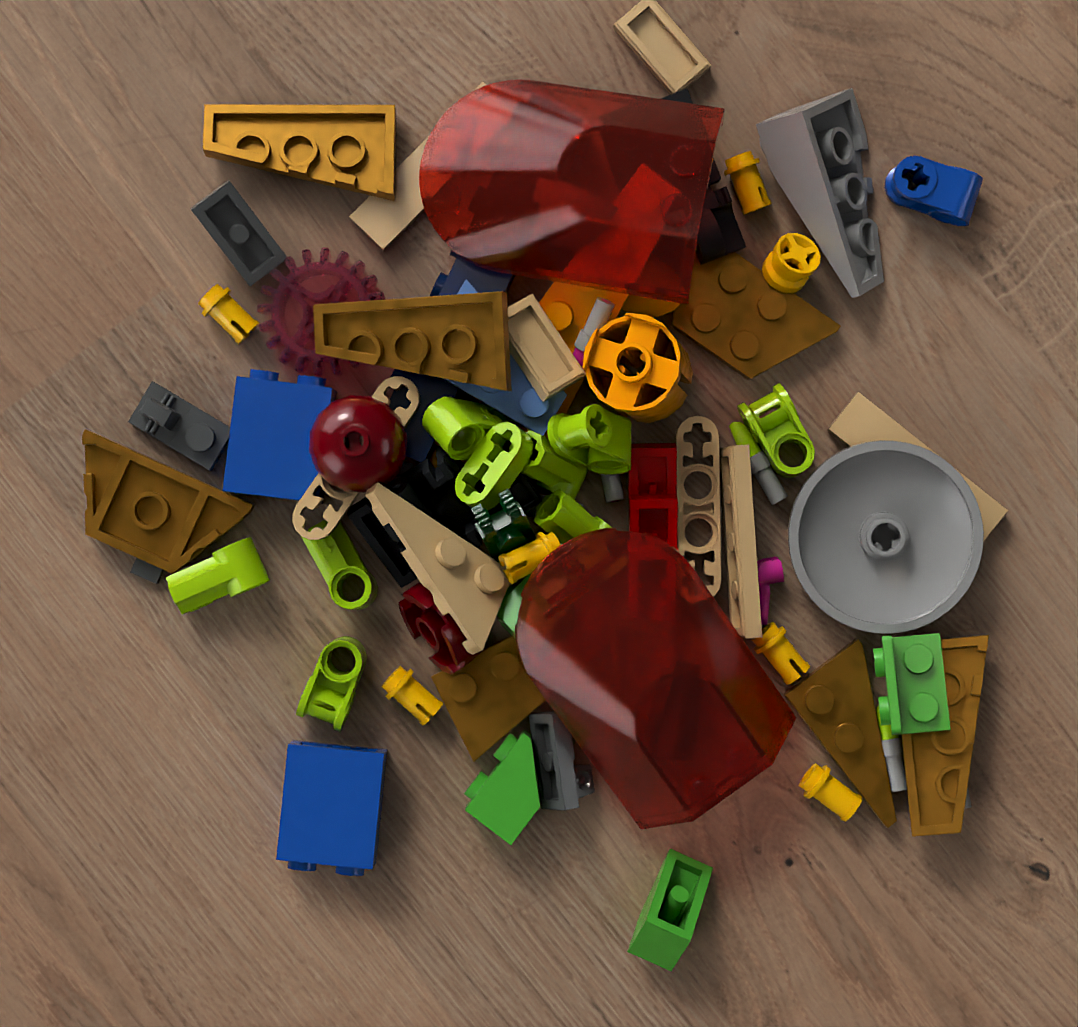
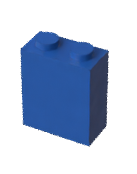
(272, 435)
(331, 807)

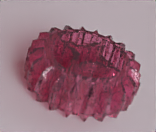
(334, 294)

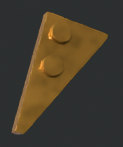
(842, 715)

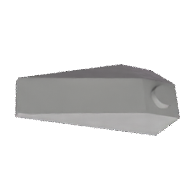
(820, 169)

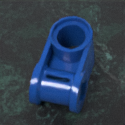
(941, 192)

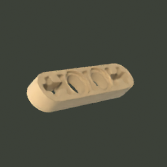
(705, 508)
(331, 515)

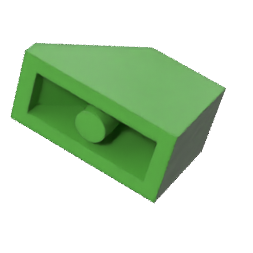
(671, 910)

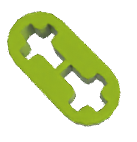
(494, 465)

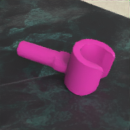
(769, 572)

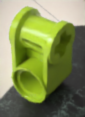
(460, 424)
(777, 429)
(593, 439)
(332, 691)

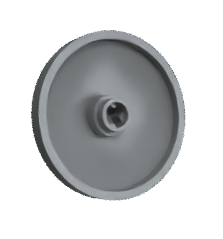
(885, 536)

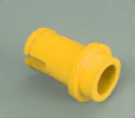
(747, 182)
(227, 313)
(527, 557)
(780, 653)
(411, 694)
(829, 791)

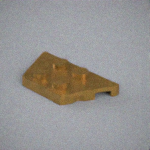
(745, 319)
(152, 507)

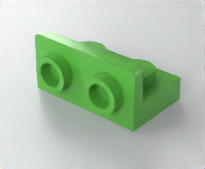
(914, 684)

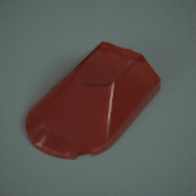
(573, 185)
(648, 675)

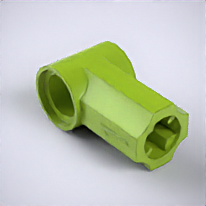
(552, 470)
(565, 517)
(337, 561)
(228, 572)

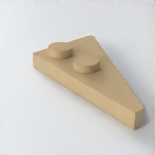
(452, 569)

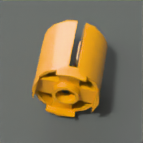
(637, 342)

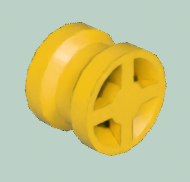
(791, 263)

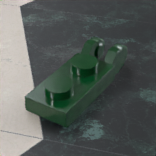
(504, 529)

